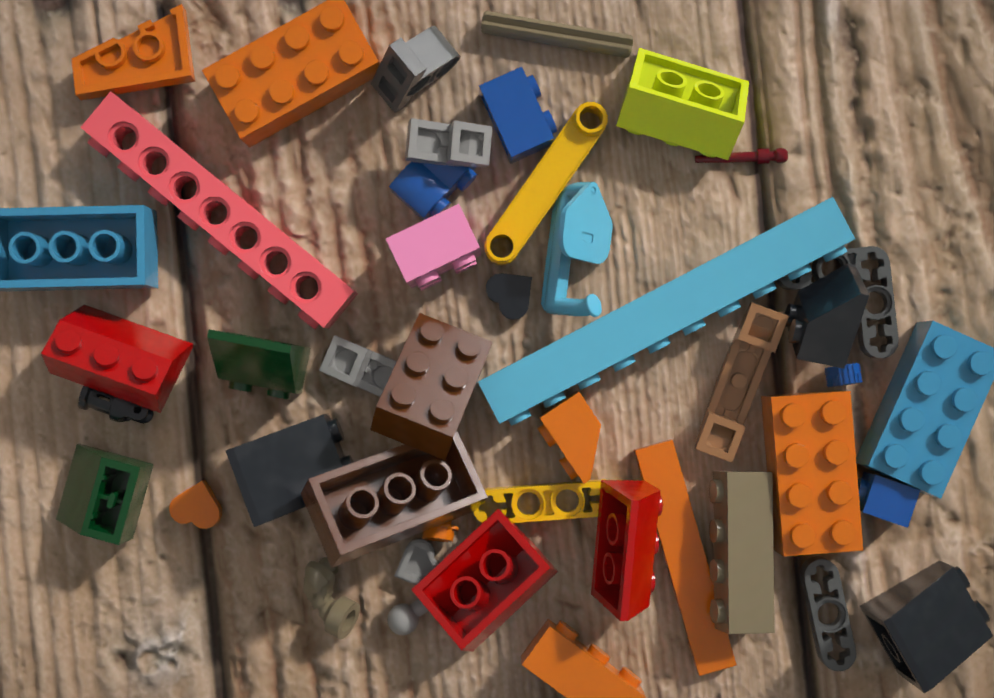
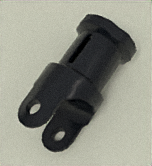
(116, 408)

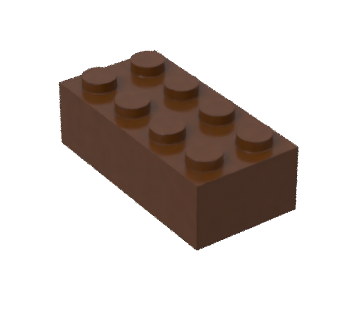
(390, 498)

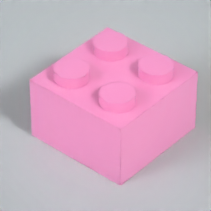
(435, 248)

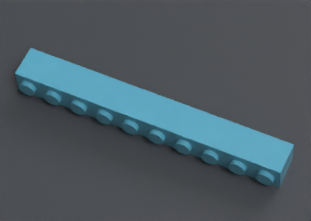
(666, 310)

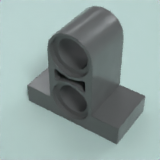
(413, 66)

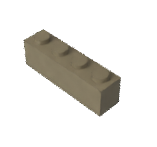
(742, 552)

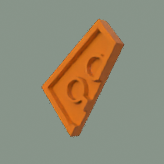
(143, 60)

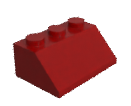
(116, 356)
(626, 546)
(484, 581)

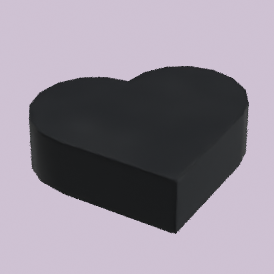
(511, 294)

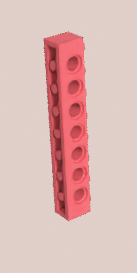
(116, 119)

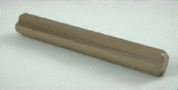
(556, 34)

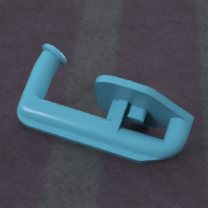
(579, 232)

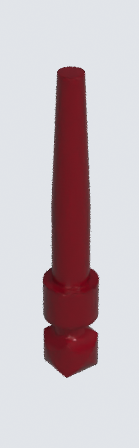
(760, 156)

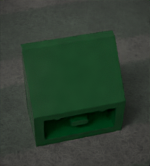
(104, 494)

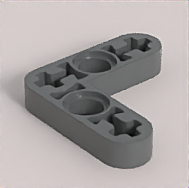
(883, 272)

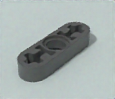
(824, 643)

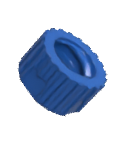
(840, 377)

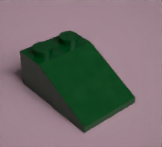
(258, 362)

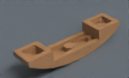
(739, 381)

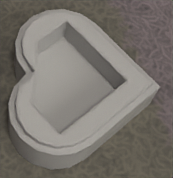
(417, 561)

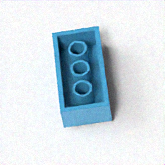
(78, 248)
(929, 408)

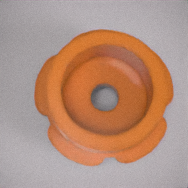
(441, 533)

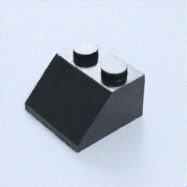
(827, 317)

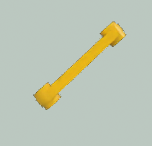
(546, 182)

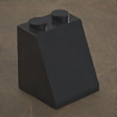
(277, 466)
(928, 624)

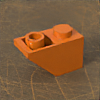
(575, 432)

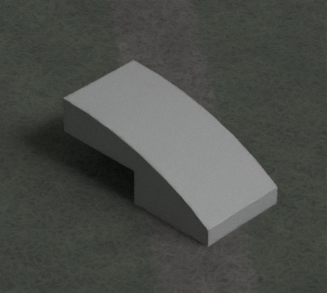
(448, 144)
(357, 365)

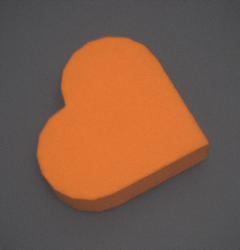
(196, 506)

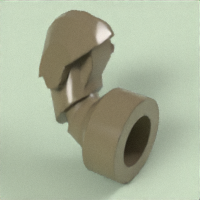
(337, 614)

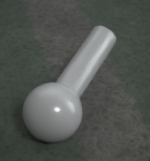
(405, 617)

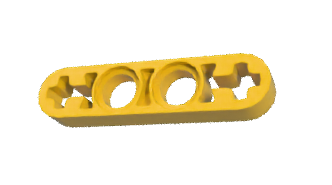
(547, 495)

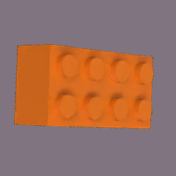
(292, 71)
(812, 472)

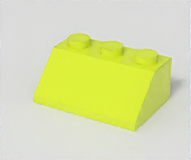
(684, 104)

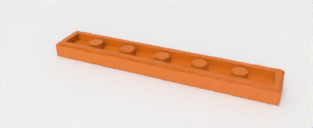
(685, 558)

